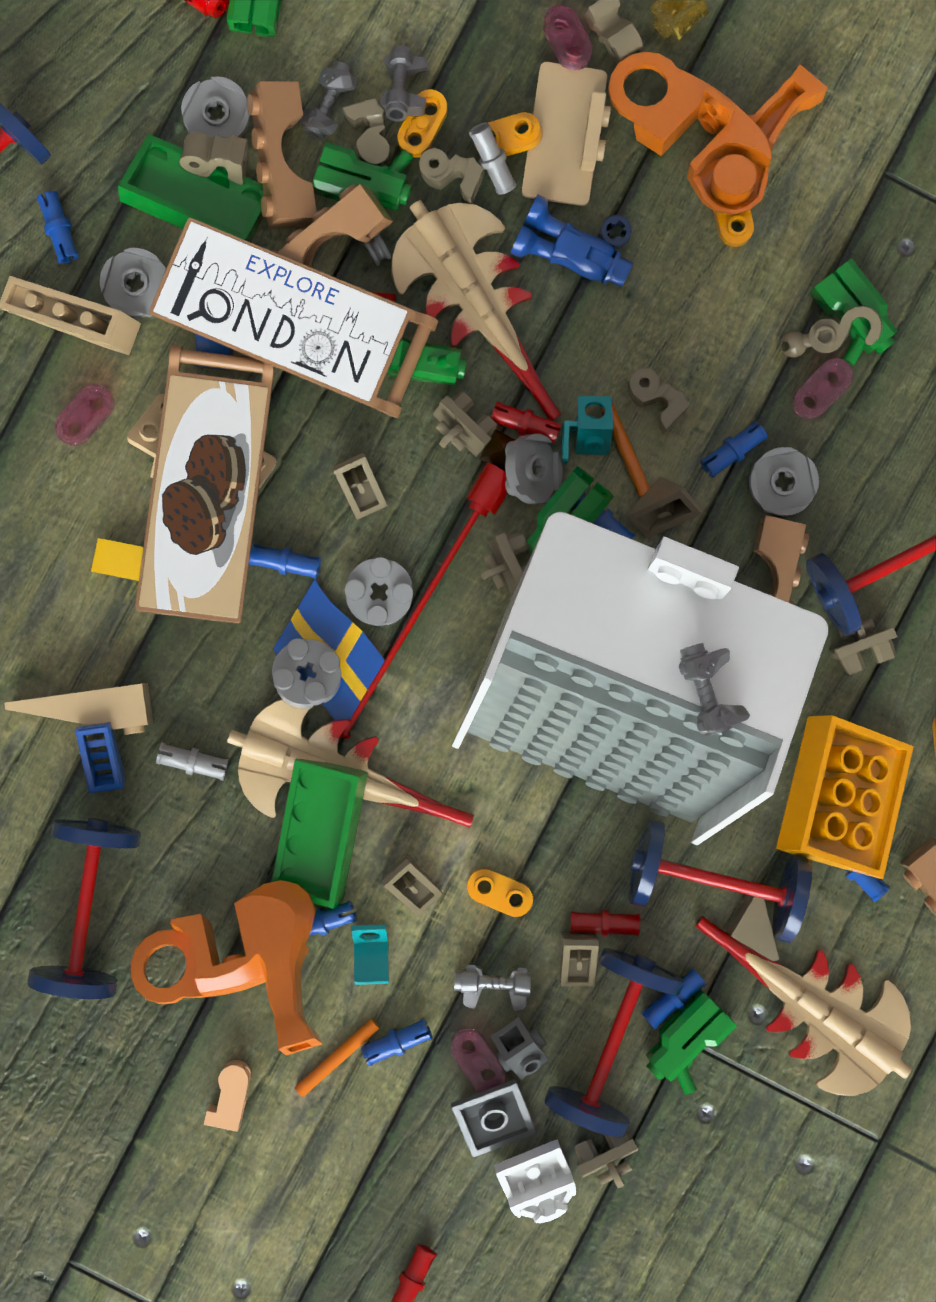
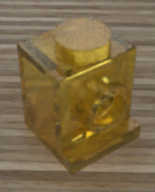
(677, 16)

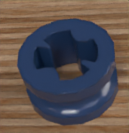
(612, 222)

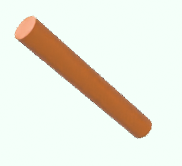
(628, 454)
(337, 1057)

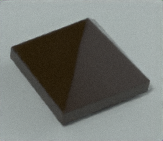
(495, 449)

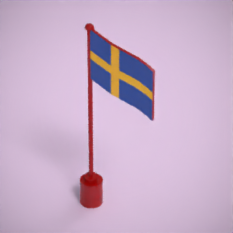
(358, 657)

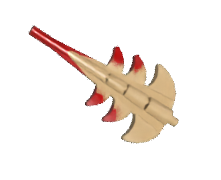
(443, 247)
(277, 741)
(865, 1041)

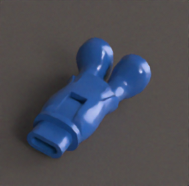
(572, 248)

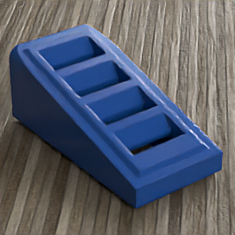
(102, 782)

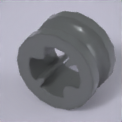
(377, 250)

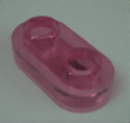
(568, 41)
(822, 389)
(82, 412)
(477, 1060)

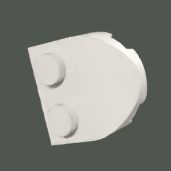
(537, 1182)

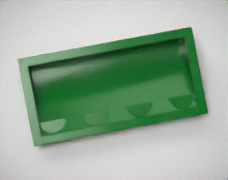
(171, 193)
(320, 829)

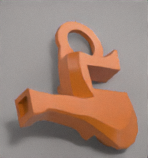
(735, 165)
(274, 935)

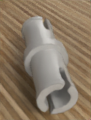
(492, 158)
(192, 761)

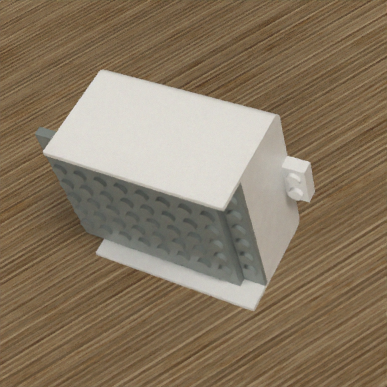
(596, 684)

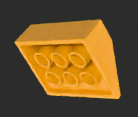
(845, 796)

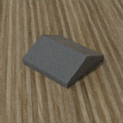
(494, 1118)

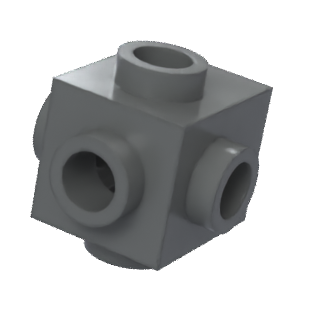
(520, 1048)

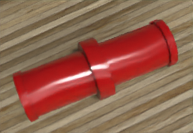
(525, 422)
(605, 923)
(413, 1278)

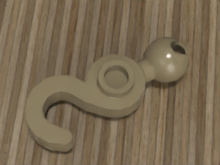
(830, 334)

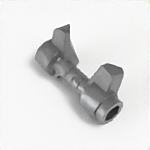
(335, 80)
(397, 101)
(700, 667)
(472, 981)

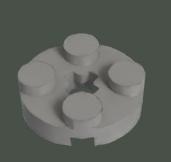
(210, 95)
(124, 267)
(794, 466)
(521, 481)
(377, 611)
(313, 691)

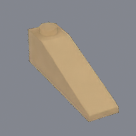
(70, 315)
(122, 706)

